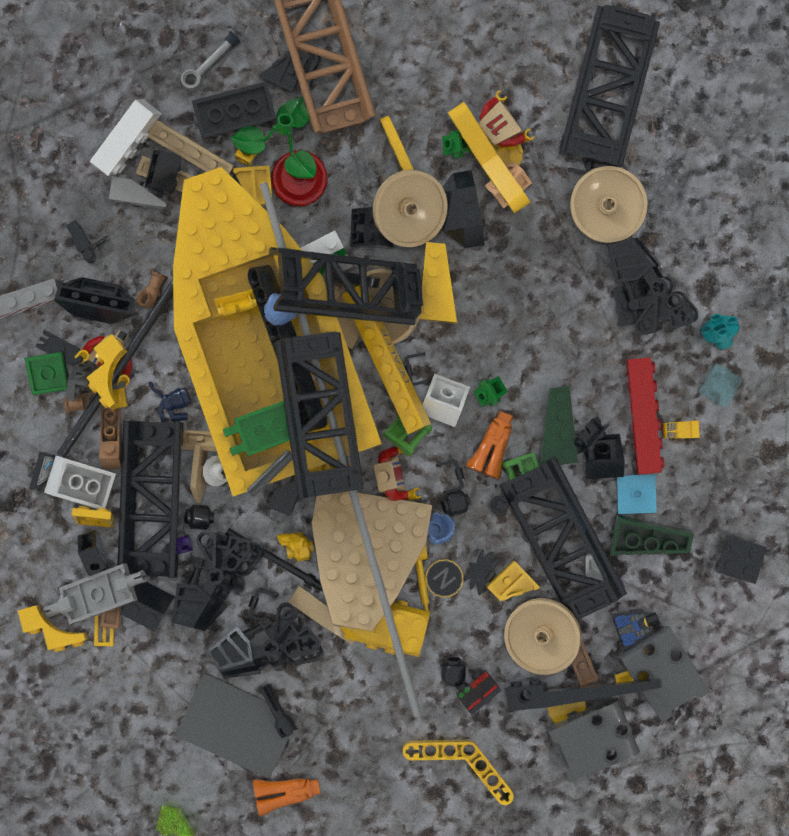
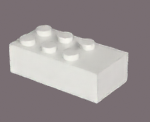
(125, 138)

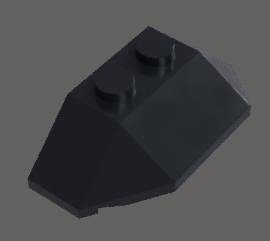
(463, 213)
(95, 300)

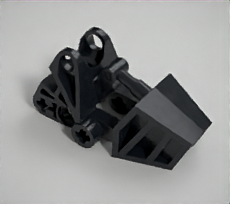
(633, 262)
(224, 556)
(237, 656)

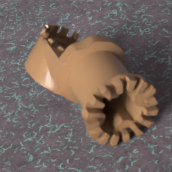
(152, 290)
(79, 404)

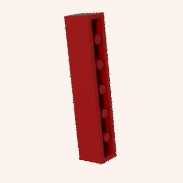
(643, 416)

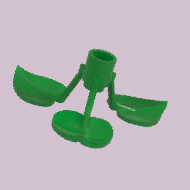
(290, 115)

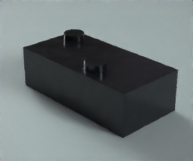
(234, 110)

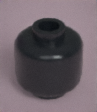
(455, 502)
(199, 517)
(453, 671)

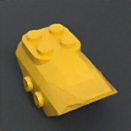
(410, 625)

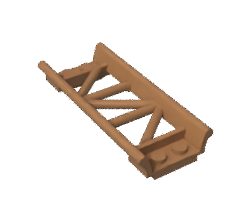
(341, 114)

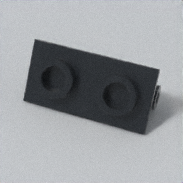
(587, 441)

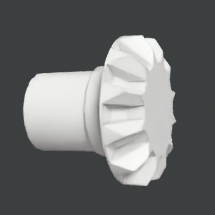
(213, 471)

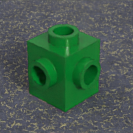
(455, 145)
(486, 393)

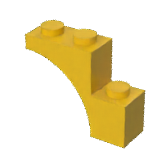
(109, 353)
(33, 619)

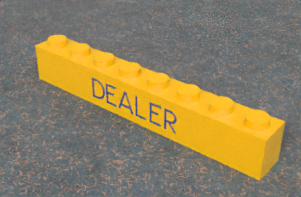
(391, 371)

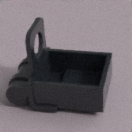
(82, 243)

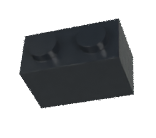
(163, 172)

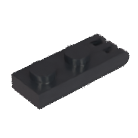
(56, 344)

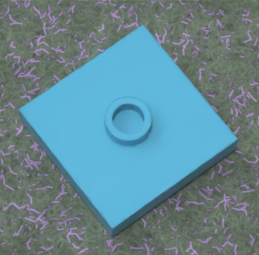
(636, 494)

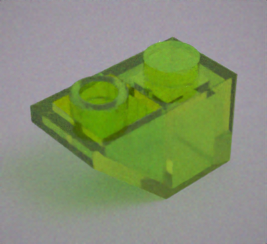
(174, 822)

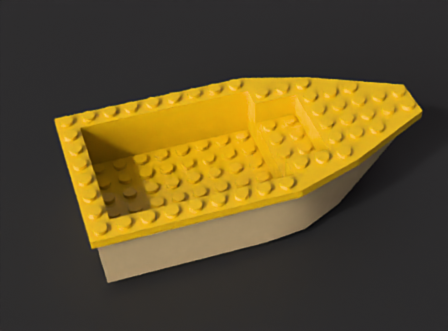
(232, 356)

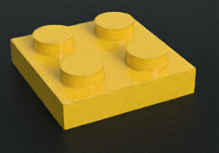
(99, 517)

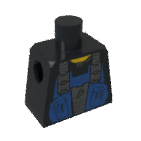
(91, 553)
(633, 626)

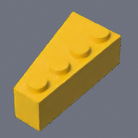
(436, 286)

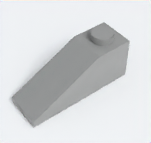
(129, 192)

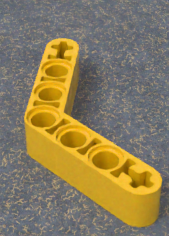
(488, 158)
(459, 754)

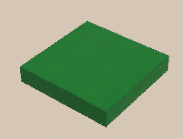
(47, 373)

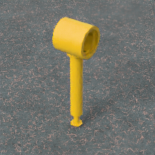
(421, 578)

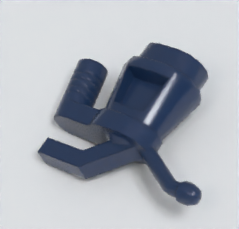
(176, 399)

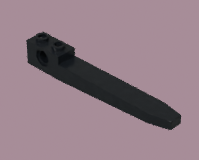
(543, 697)

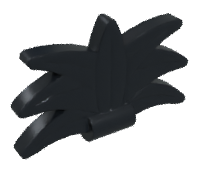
(482, 571)

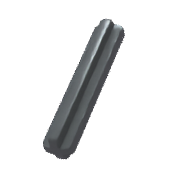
(270, 473)

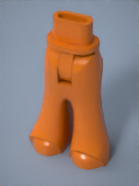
(497, 436)
(295, 792)

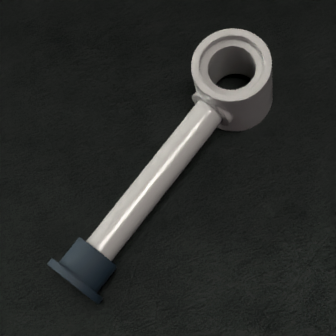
(231, 40)

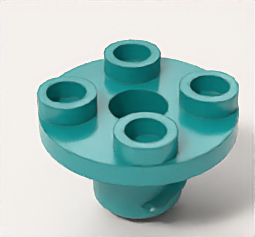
(720, 330)

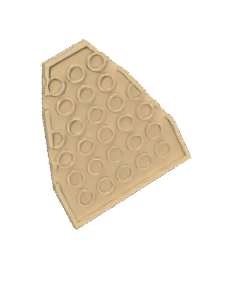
(397, 536)

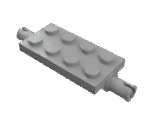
(96, 594)

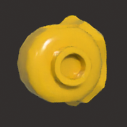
(296, 545)

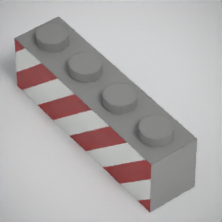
(28, 298)

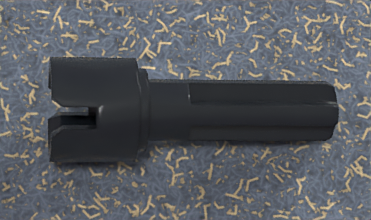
(498, 504)
(284, 724)

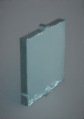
(720, 385)

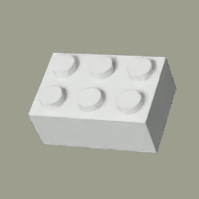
(79, 483)

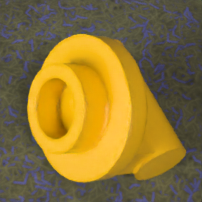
(120, 396)

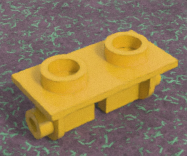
(230, 303)

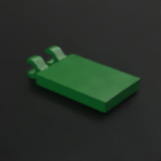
(260, 429)

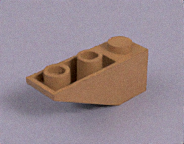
(110, 439)

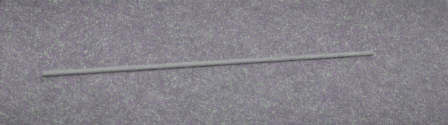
(353, 494)

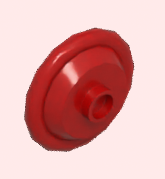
(298, 190)

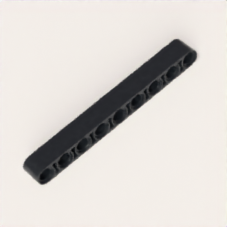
(263, 285)

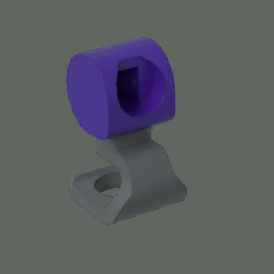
(184, 541)

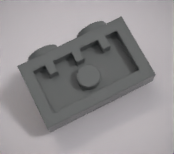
(77, 380)

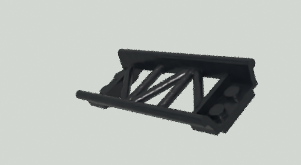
(616, 22)
(404, 278)
(300, 351)
(162, 435)
(600, 592)

